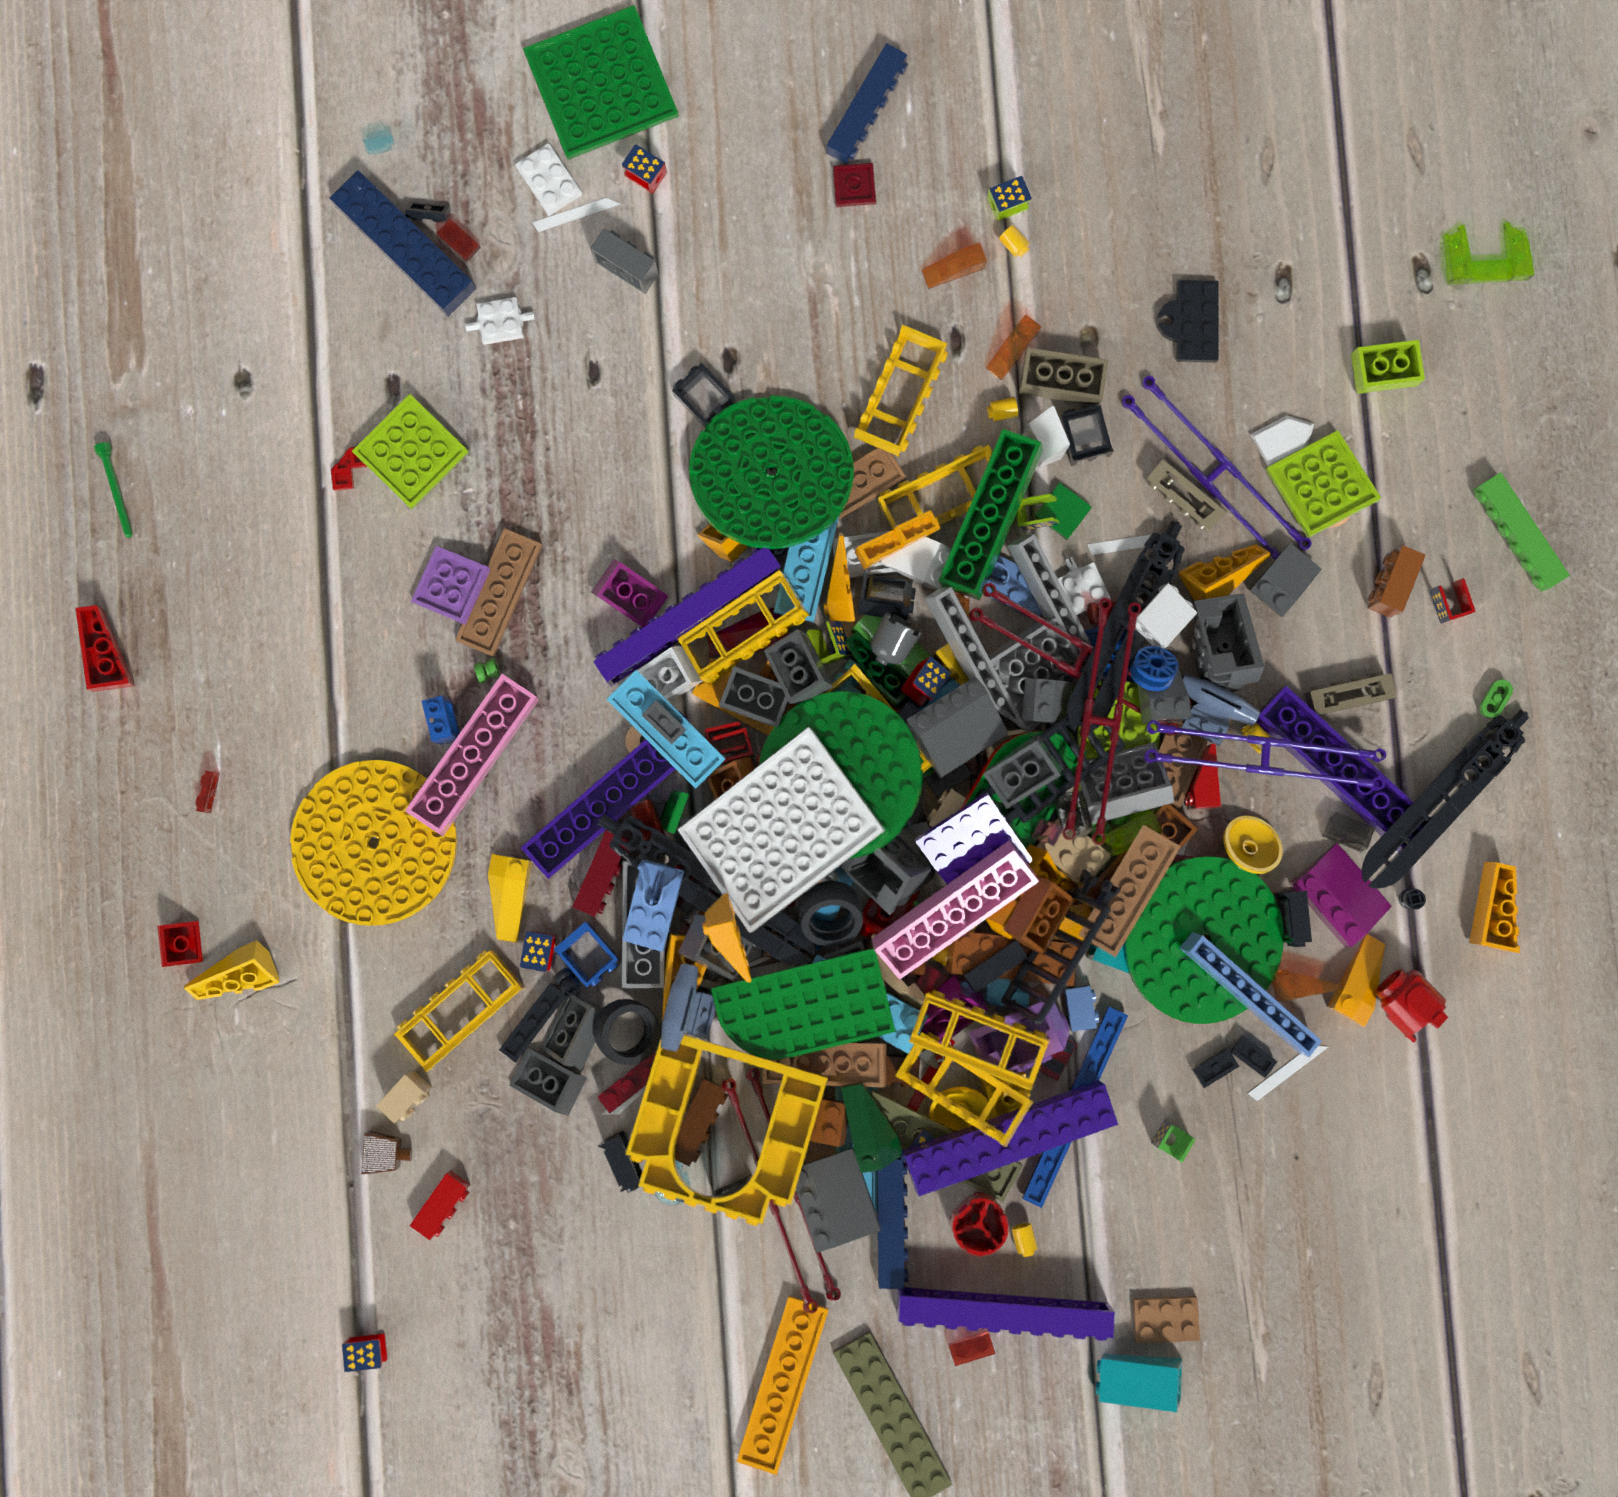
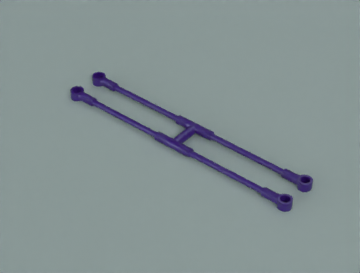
(1224, 464)
(1264, 768)

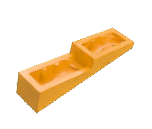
(896, 539)

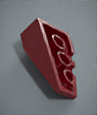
(741, 631)

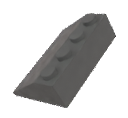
(957, 727)
(836, 1201)

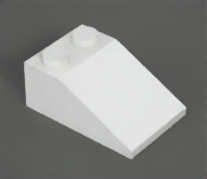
(1050, 432)
(920, 561)
(671, 673)

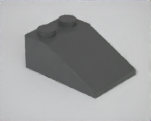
(1285, 580)
(1046, 699)
(1165, 705)
(1023, 771)
(700, 950)
(548, 1082)

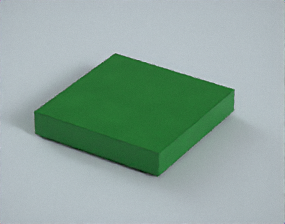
(1067, 509)
(673, 810)

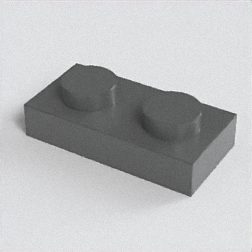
(663, 722)

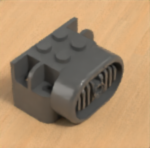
(1226, 642)
(892, 871)

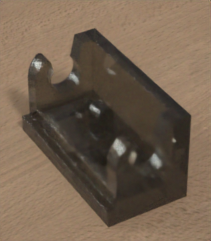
(1083, 822)
(1348, 832)

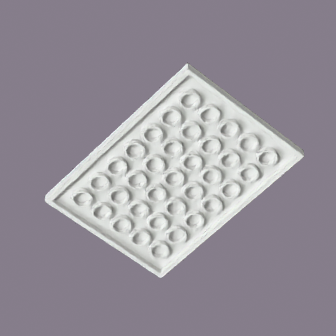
(781, 829)

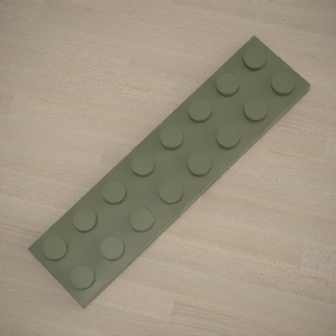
(910, 1123)
(892, 1417)

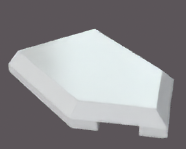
(1282, 438)

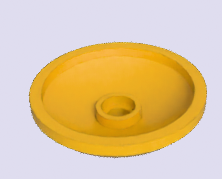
(1252, 844)
(969, 1098)

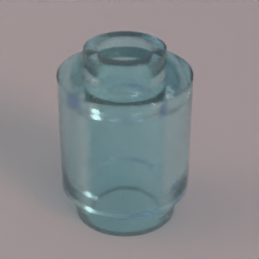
(378, 142)

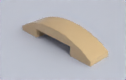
(911, 994)

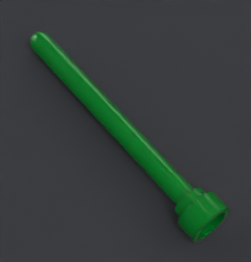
(104, 451)

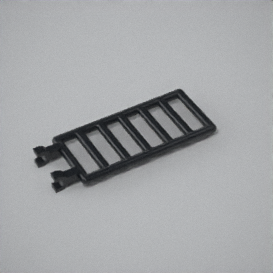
(1055, 793)
(1079, 893)

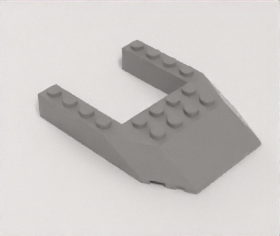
(1006, 667)

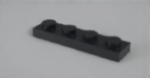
(532, 1022)

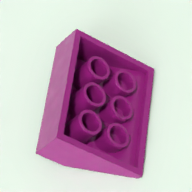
(1341, 896)

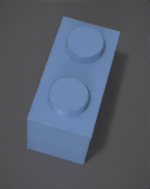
(1080, 1008)

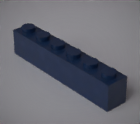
(867, 103)
(891, 1220)

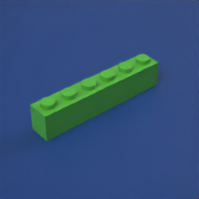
(1521, 532)

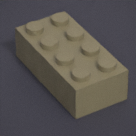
(1063, 376)

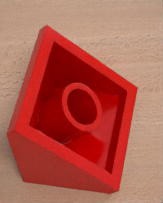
(180, 944)

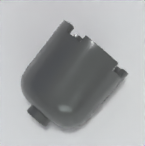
(893, 639)

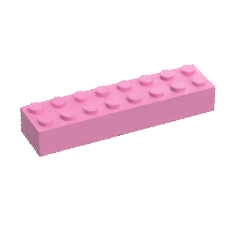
(472, 755)
(954, 910)

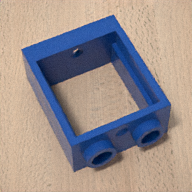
(445, 726)
(572, 939)

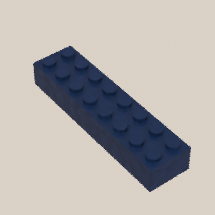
(403, 243)

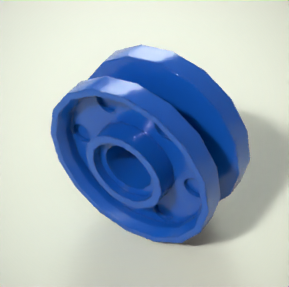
(1154, 668)

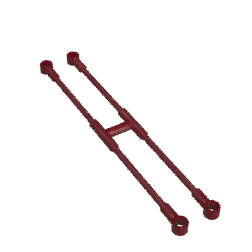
(1084, 646)
(1114, 722)
(773, 1207)

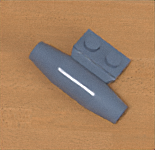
(1215, 708)
(686, 1010)

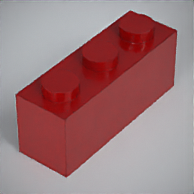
(440, 1205)

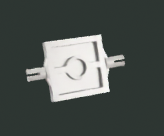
(500, 320)
(1082, 586)

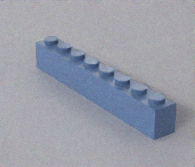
(1250, 994)

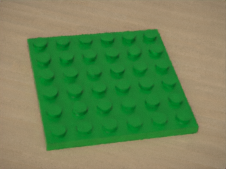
(601, 82)

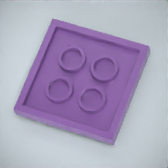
(450, 585)

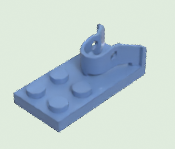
(1011, 582)
(653, 905)

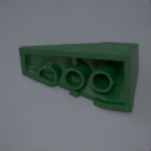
(886, 678)
(871, 1134)

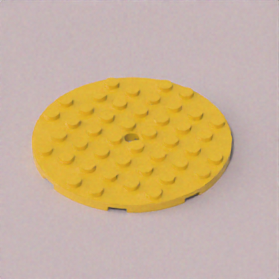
(334, 851)

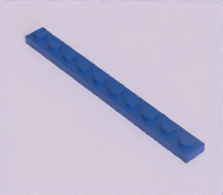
(1089, 1072)

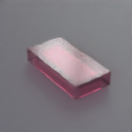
(1047, 832)

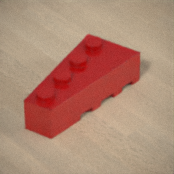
(101, 655)

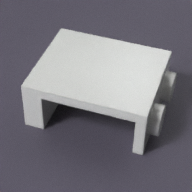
(1164, 616)

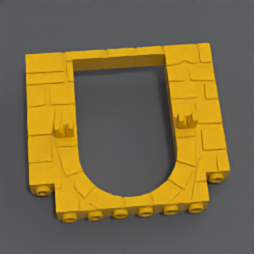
(783, 1146)

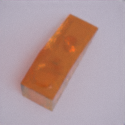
(954, 266)
(1014, 347)
(1294, 985)

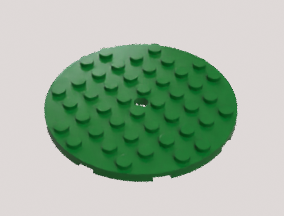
(762, 508)
(868, 746)
(1210, 899)

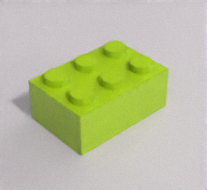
(1387, 366)

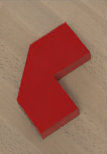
(343, 471)

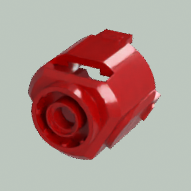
(1411, 1002)
(987, 1231)

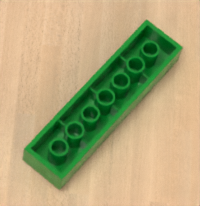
(991, 514)

